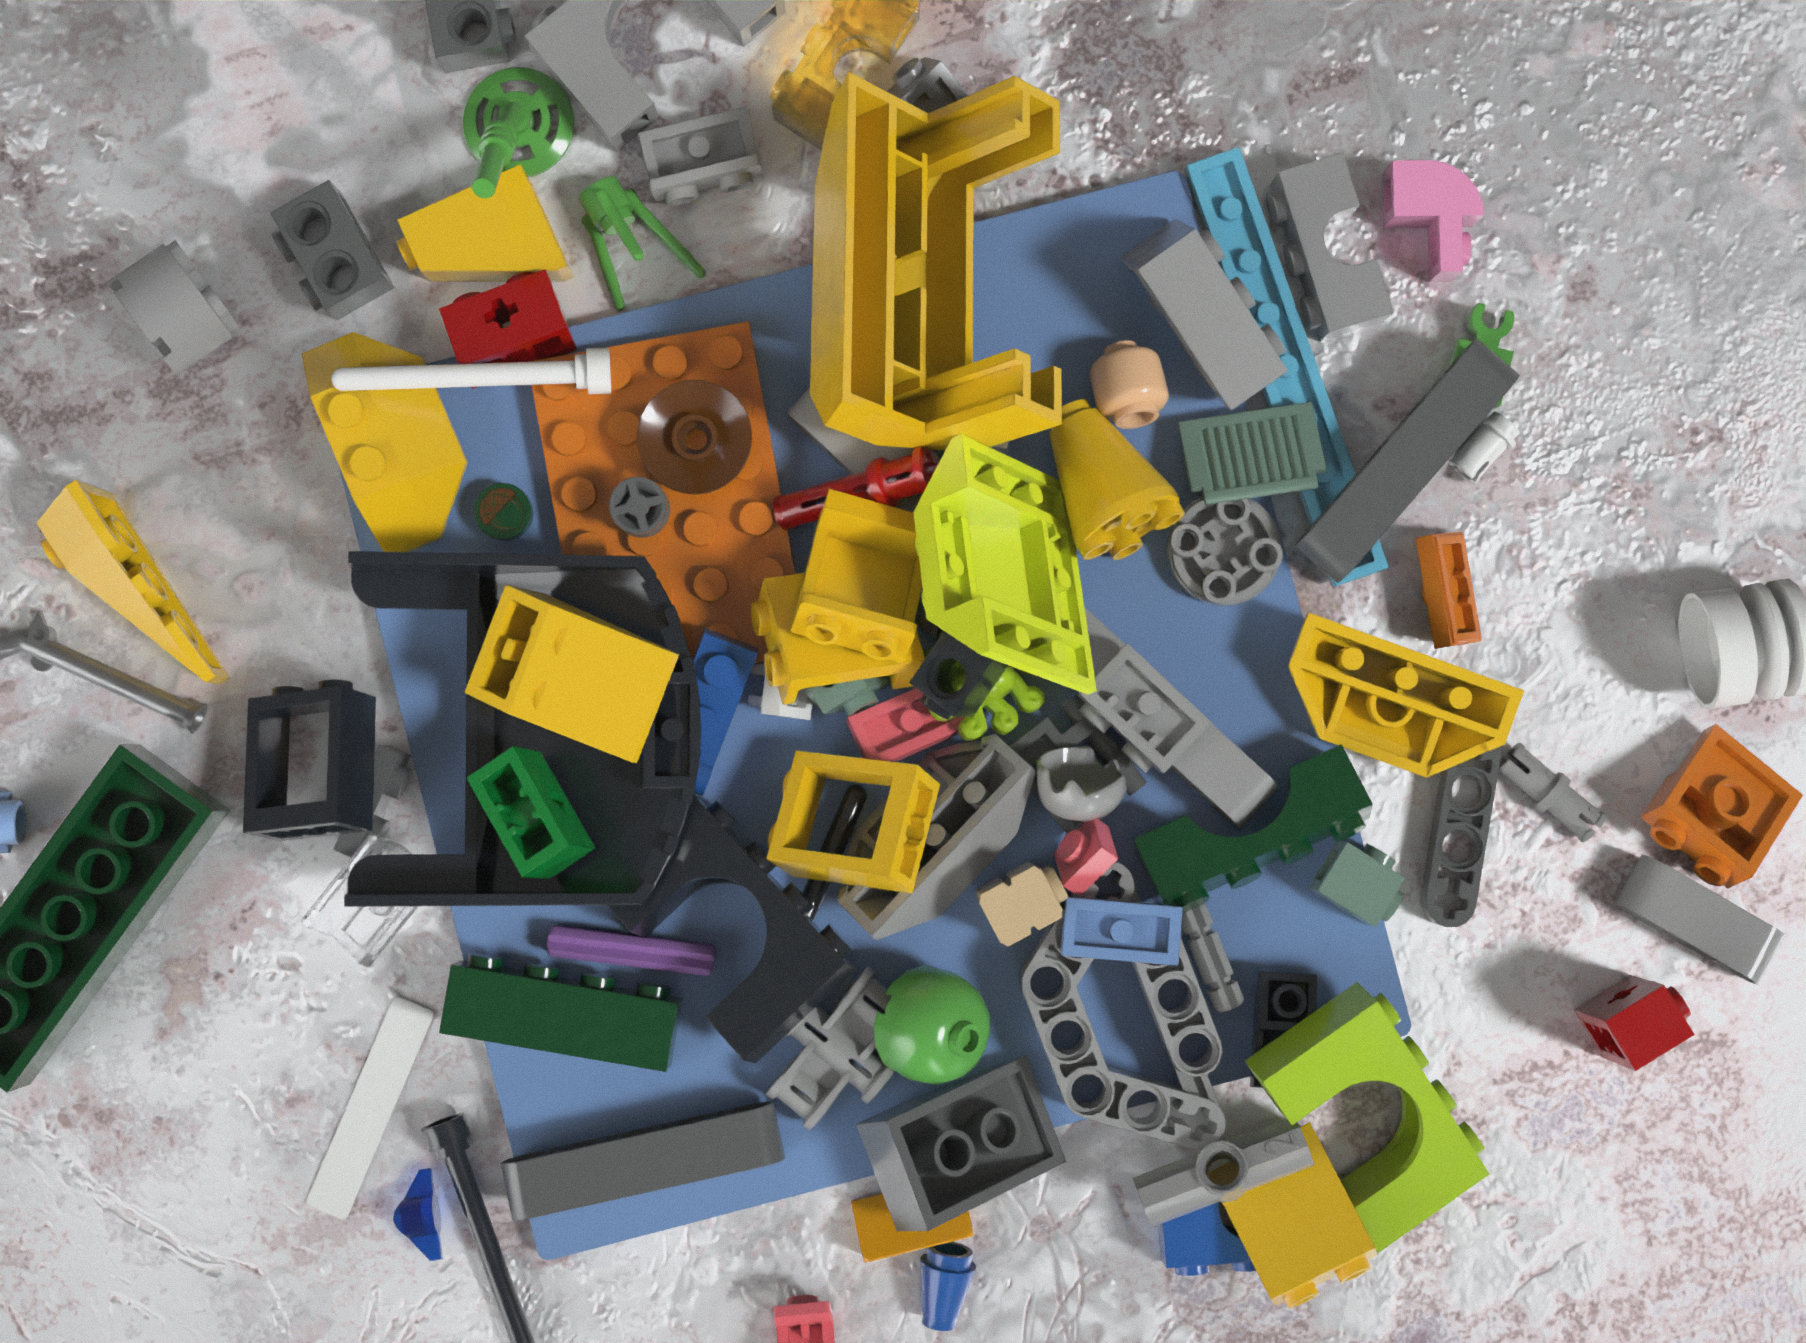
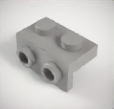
(701, 156)

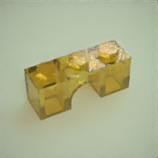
(871, 26)

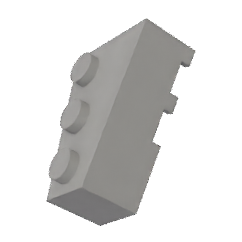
(1207, 311)

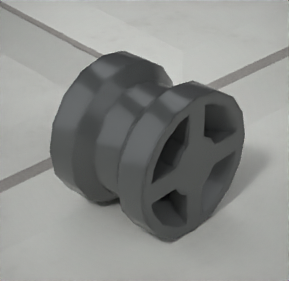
(636, 497)

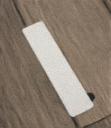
(370, 1108)

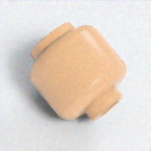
(1129, 384)

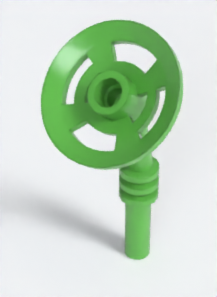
(515, 126)

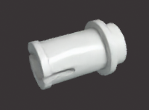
(1484, 447)

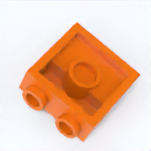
(1721, 809)

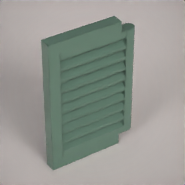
(1252, 453)

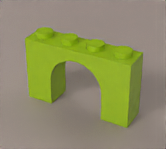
(1354, 1043)

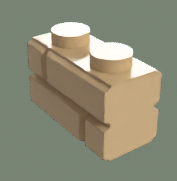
(1022, 901)

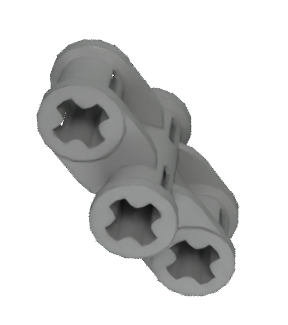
(826, 1063)

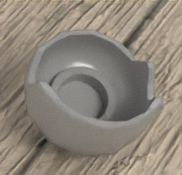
(1077, 785)

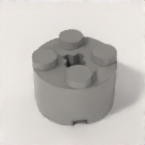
(170, 310)

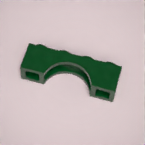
(1190, 862)

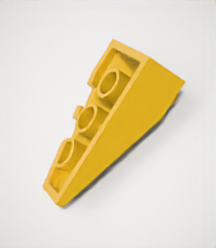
(105, 553)

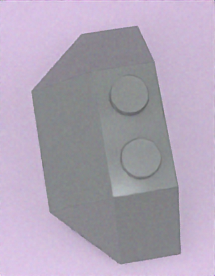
(972, 822)

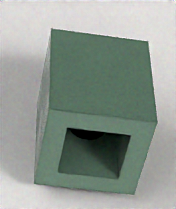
(1360, 882)

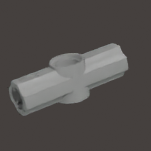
(1185, 1185)

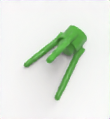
(610, 210)

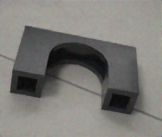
(799, 958)

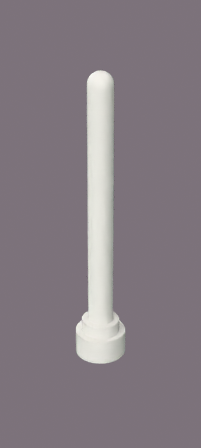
(587, 370)

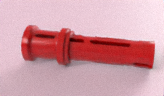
(879, 483)

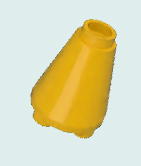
(1108, 485)

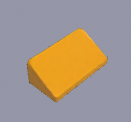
(881, 1240)

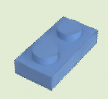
(1121, 930)

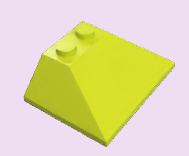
(1003, 564)

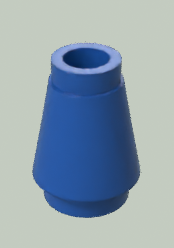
(944, 1283)

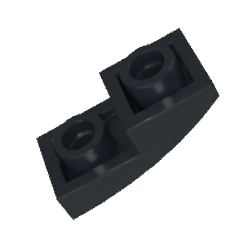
(1280, 1005)

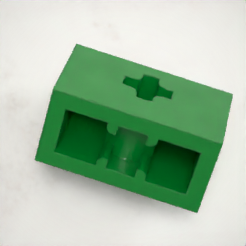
(530, 813)

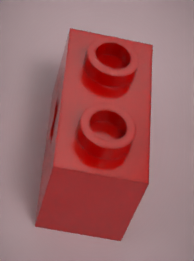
(535, 315)
(1636, 1021)

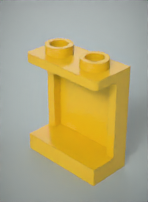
(861, 579)
(800, 663)
(1299, 1228)

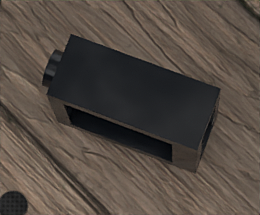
(349, 764)

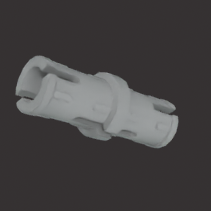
(1551, 792)

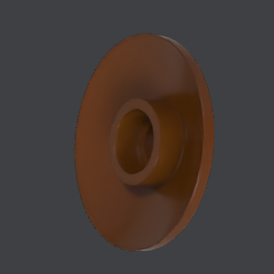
(687, 408)

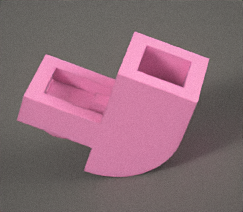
(1433, 198)

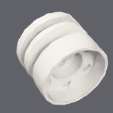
(1744, 643)

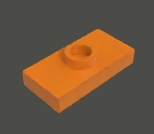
(1448, 589)

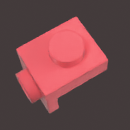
(804, 1320)

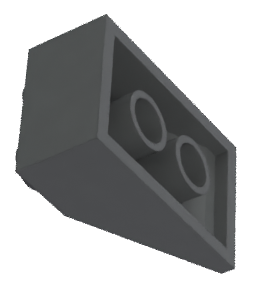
(961, 1145)

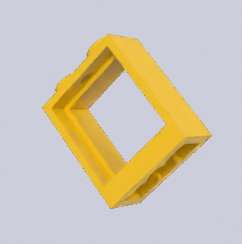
(900, 833)

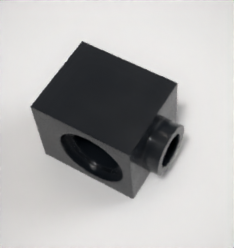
(934, 683)

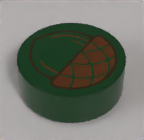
(503, 511)

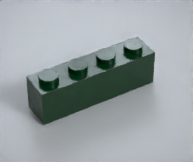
(561, 1013)

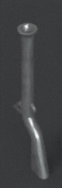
(46, 653)

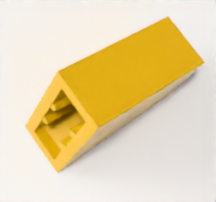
(484, 238)

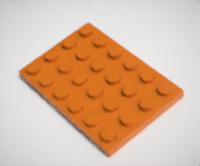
(714, 542)

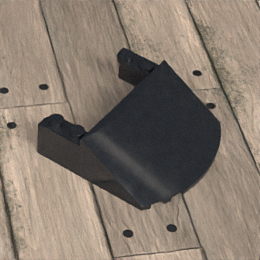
(624, 806)

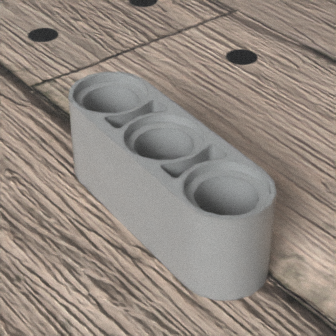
(1700, 919)

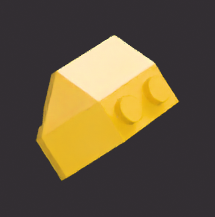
(388, 443)
(1397, 699)

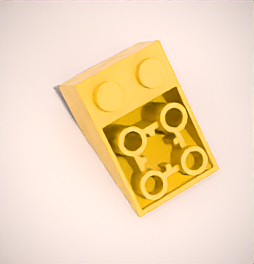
(571, 672)

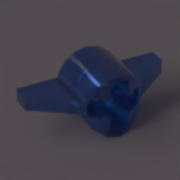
(420, 1216)

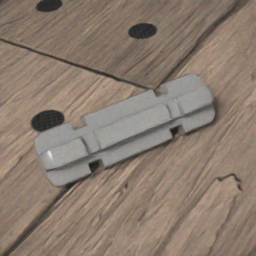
(1211, 959)

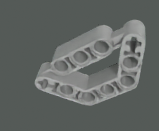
(1172, 1026)

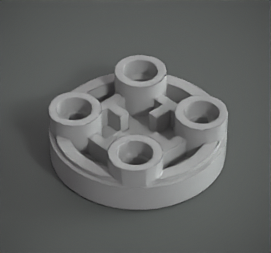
(1224, 551)

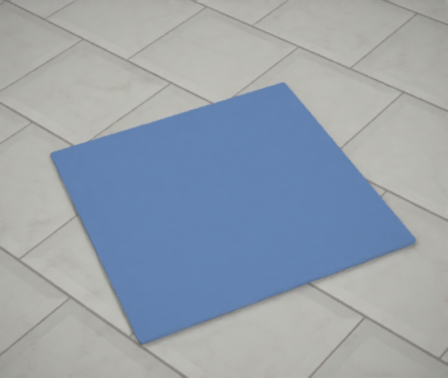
(1061, 294)

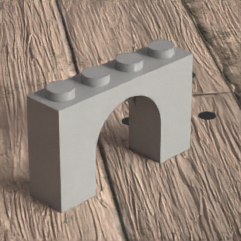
(578, 53)

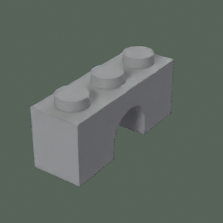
(1337, 294)

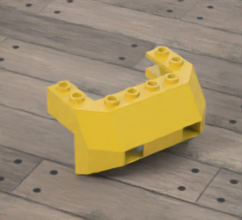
(899, 268)

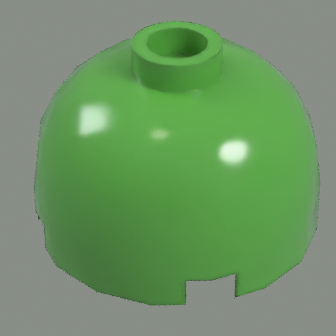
(932, 1026)

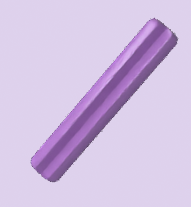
(631, 950)

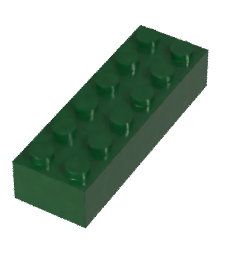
(92, 899)

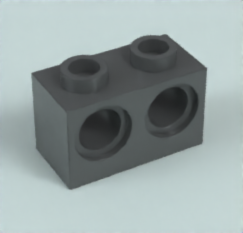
(450, 18)
(339, 246)

